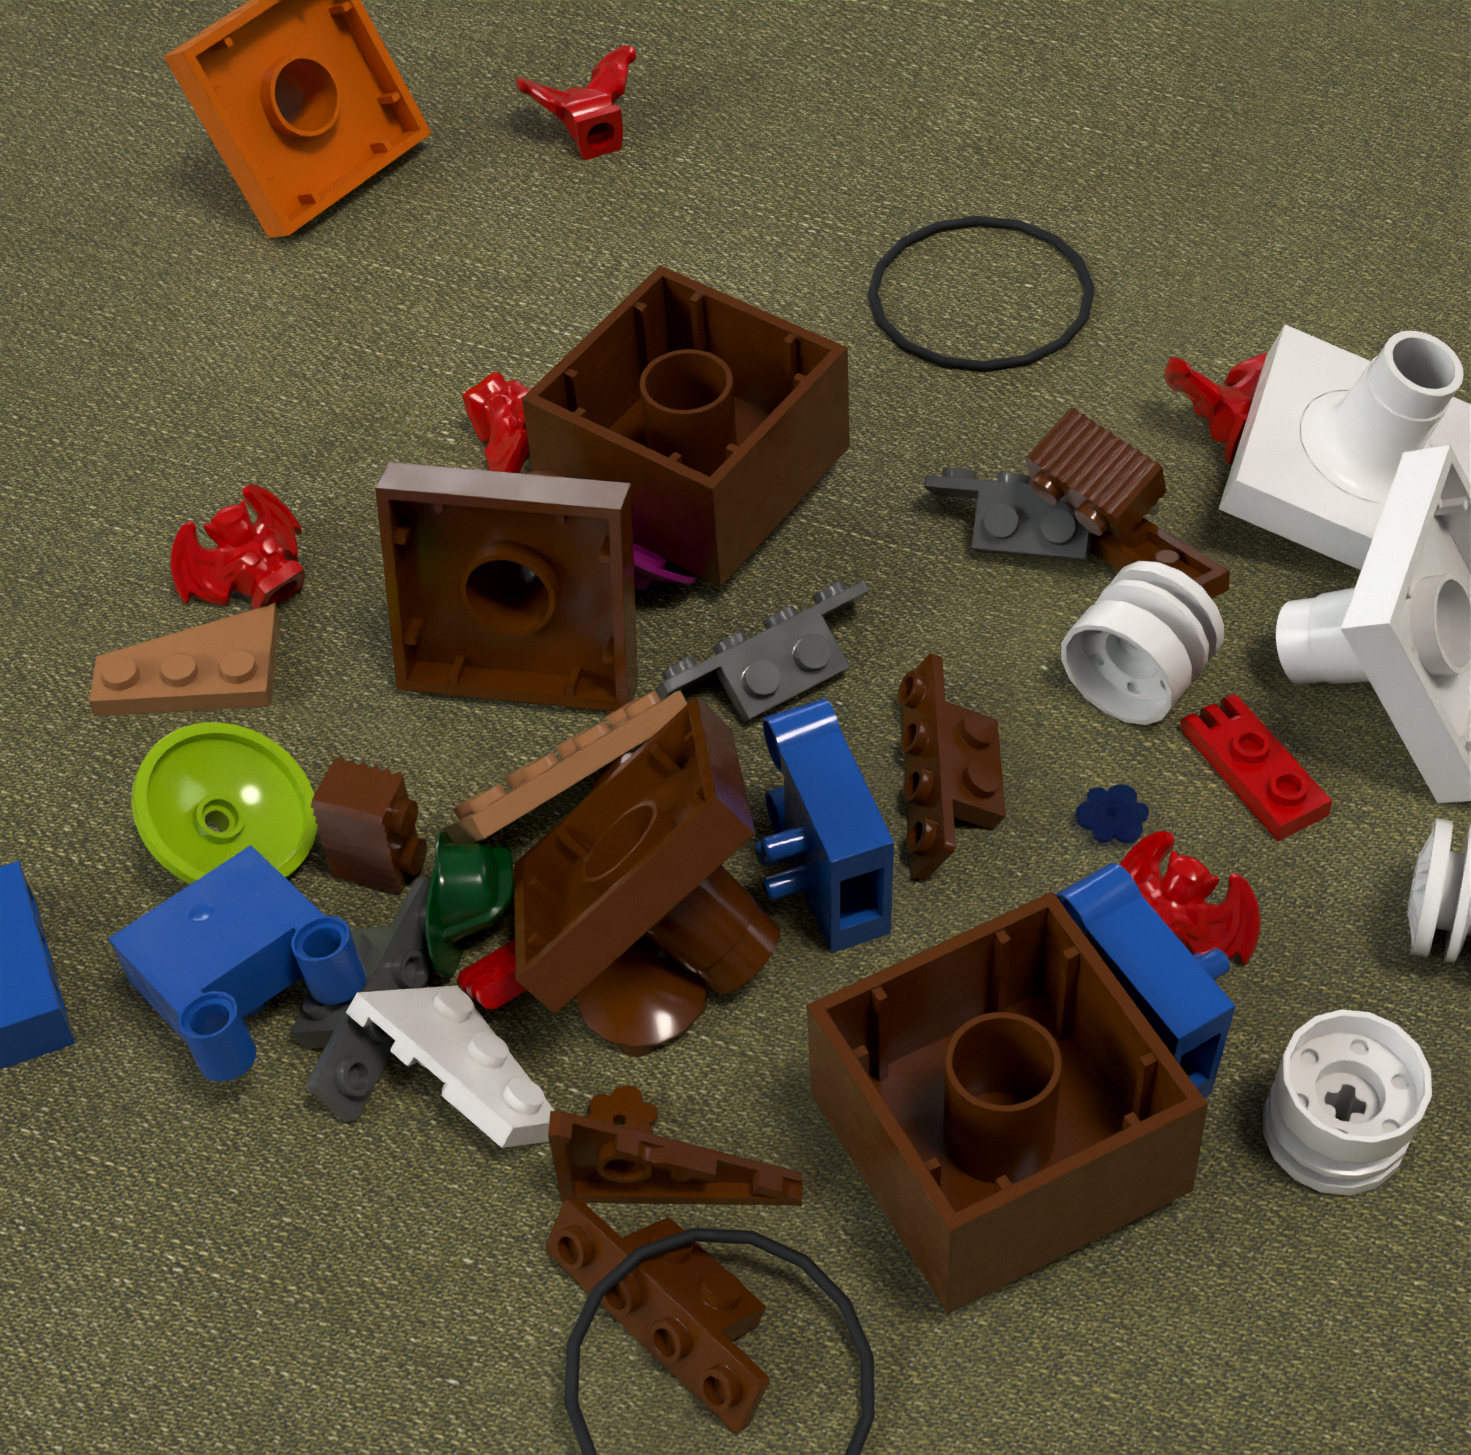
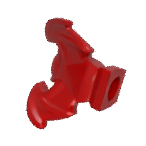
(590, 109)
(1222, 405)
(499, 418)
(247, 555)
(1181, 895)

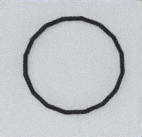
(978, 364)
(718, 1236)

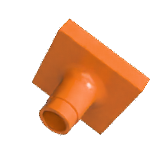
(298, 103)

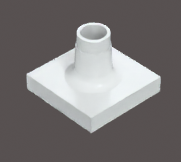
(1333, 434)
(1404, 621)

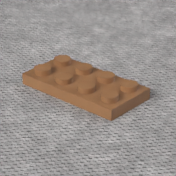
(549, 776)

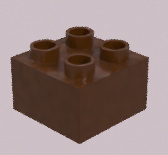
(703, 411)
(1003, 1099)

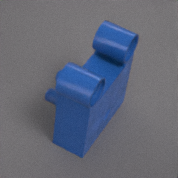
(826, 829)
(229, 950)
(1156, 969)

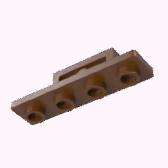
(948, 767)
(673, 1304)

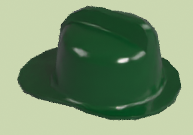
(465, 897)

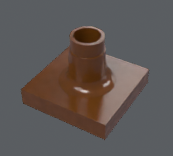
(509, 585)
(647, 863)

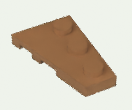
(193, 669)

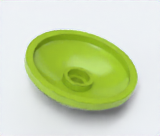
(227, 779)

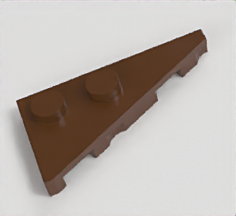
(636, 1167)

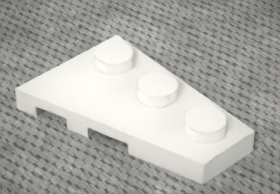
(460, 1048)

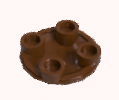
(642, 999)

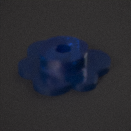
(1113, 814)

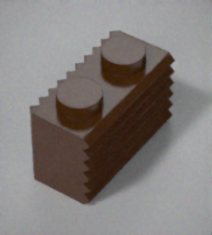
(1095, 475)
(368, 826)

